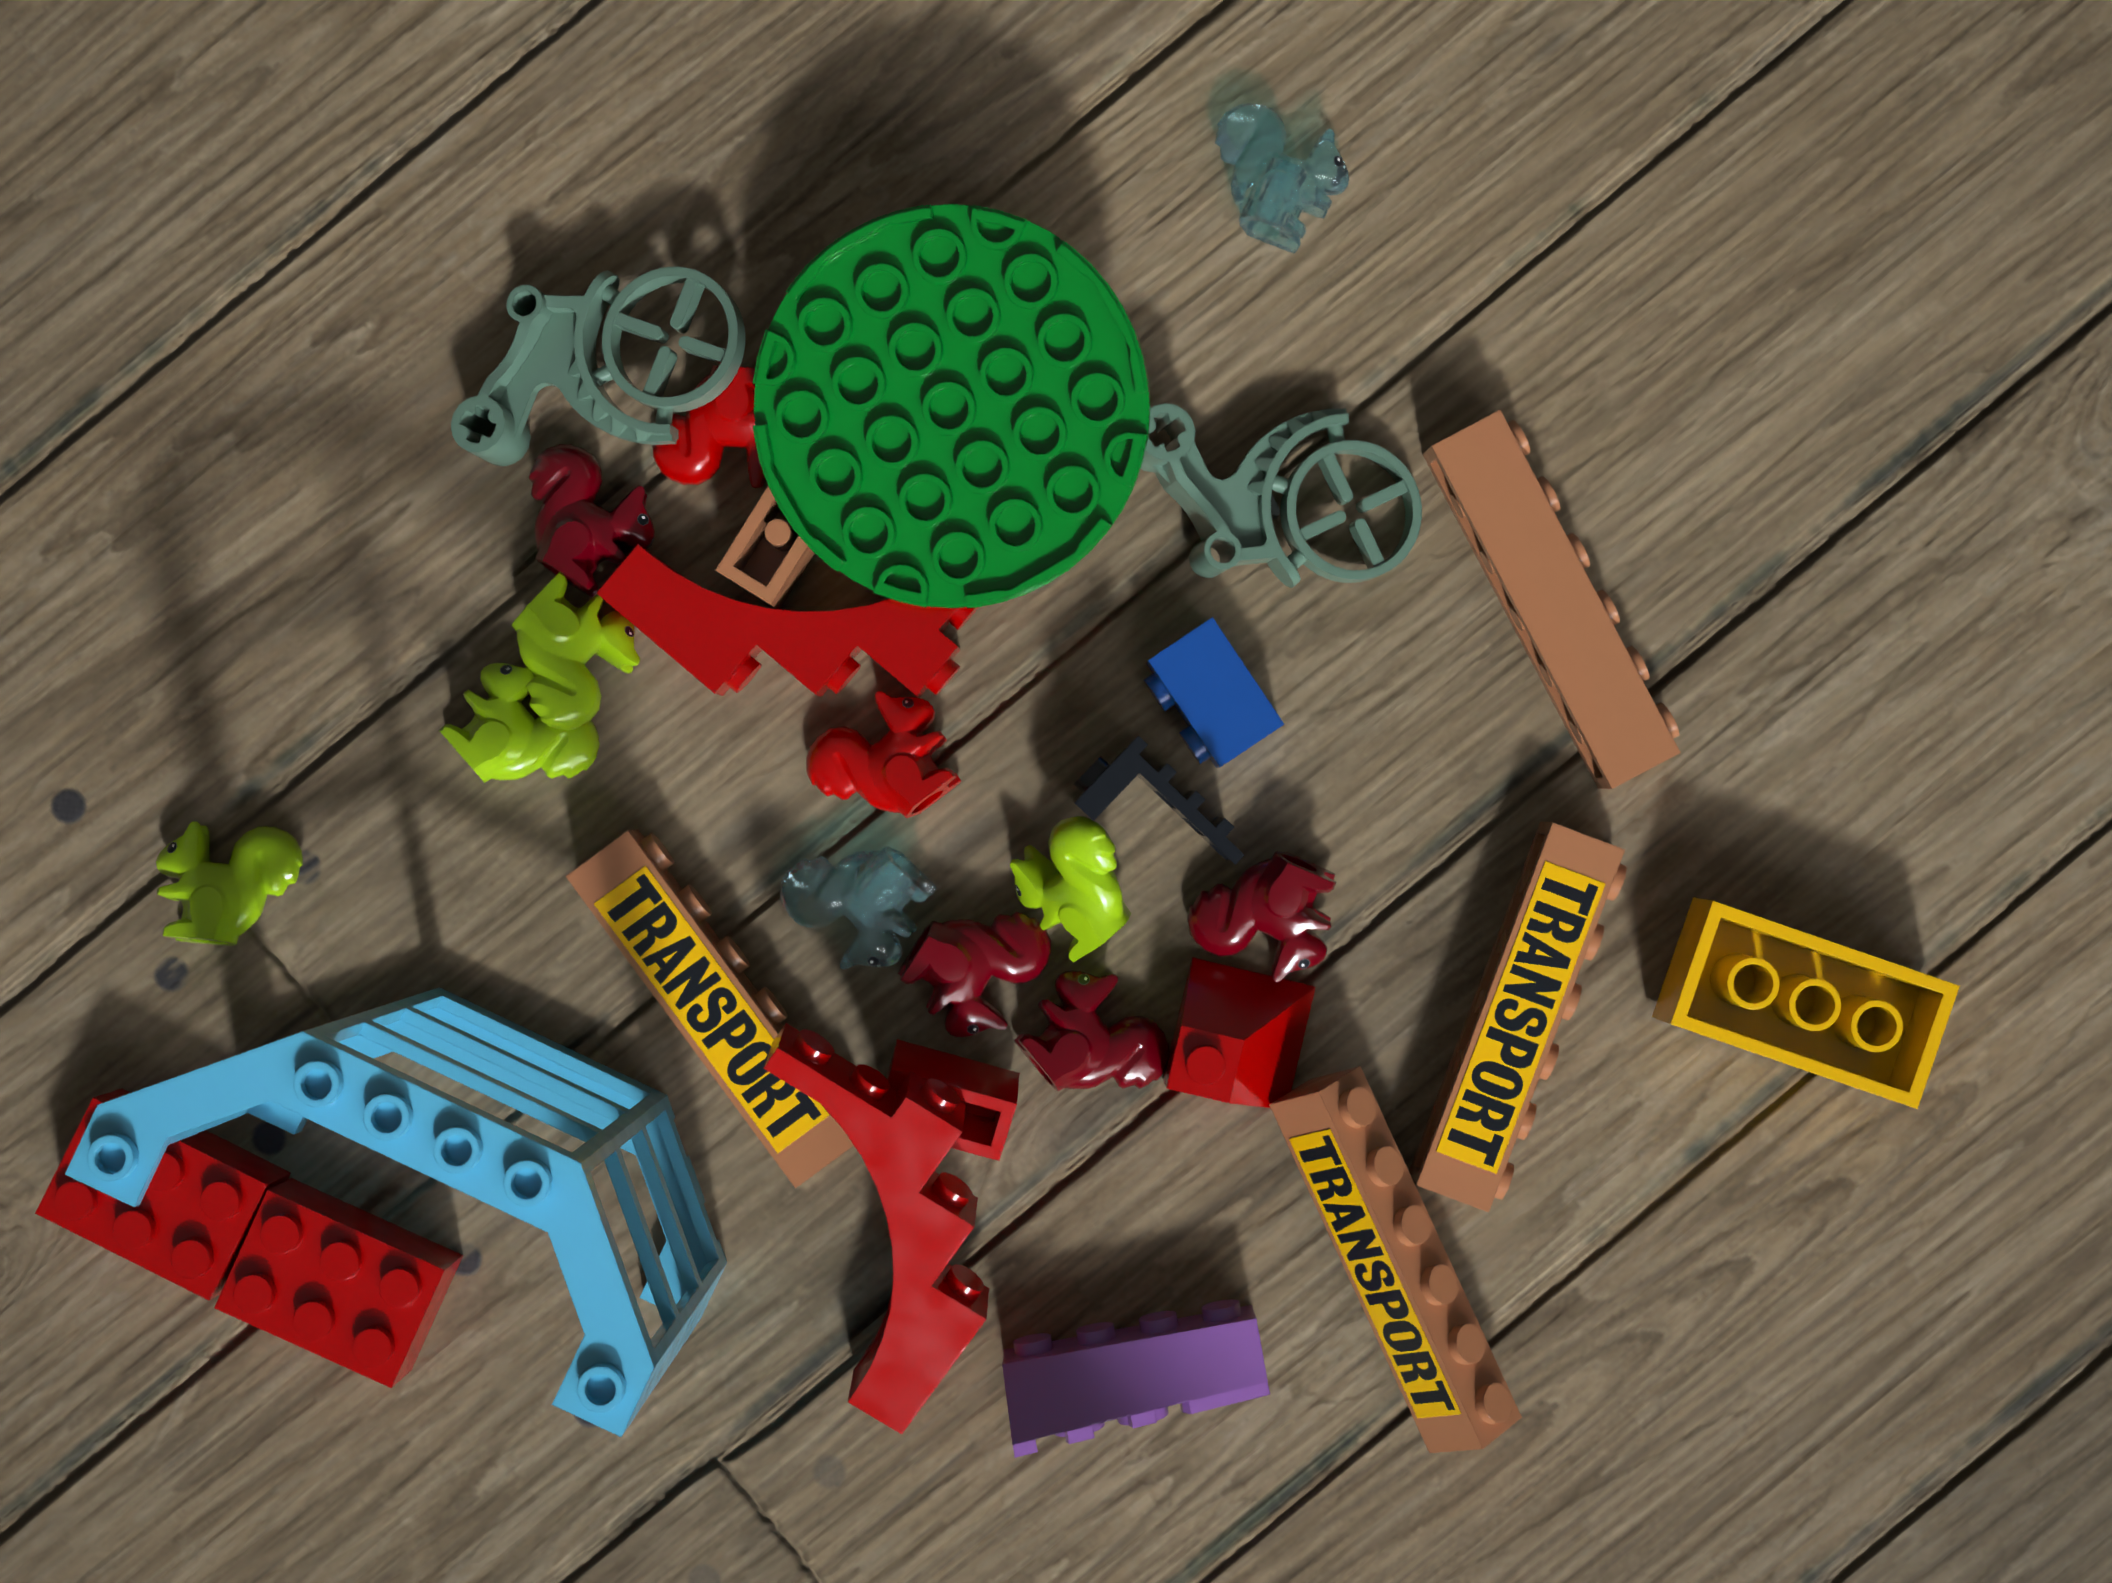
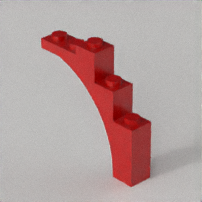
(722, 636)
(928, 1214)

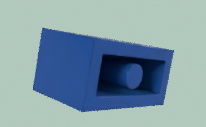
(1212, 694)

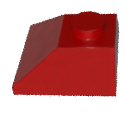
(1237, 1035)

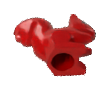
(709, 428)
(895, 770)

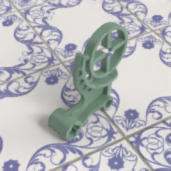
(559, 350)
(1236, 511)

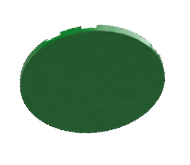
(951, 406)

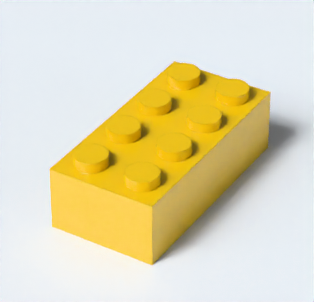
(1805, 1001)

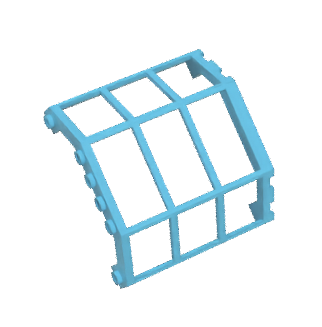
(337, 1083)

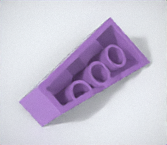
(1131, 1373)

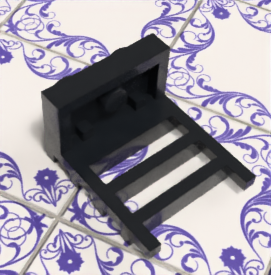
(1105, 781)

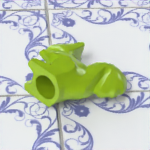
(558, 643)
(509, 741)
(1078, 887)
(225, 898)

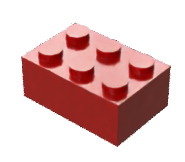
(188, 1217)
(338, 1281)

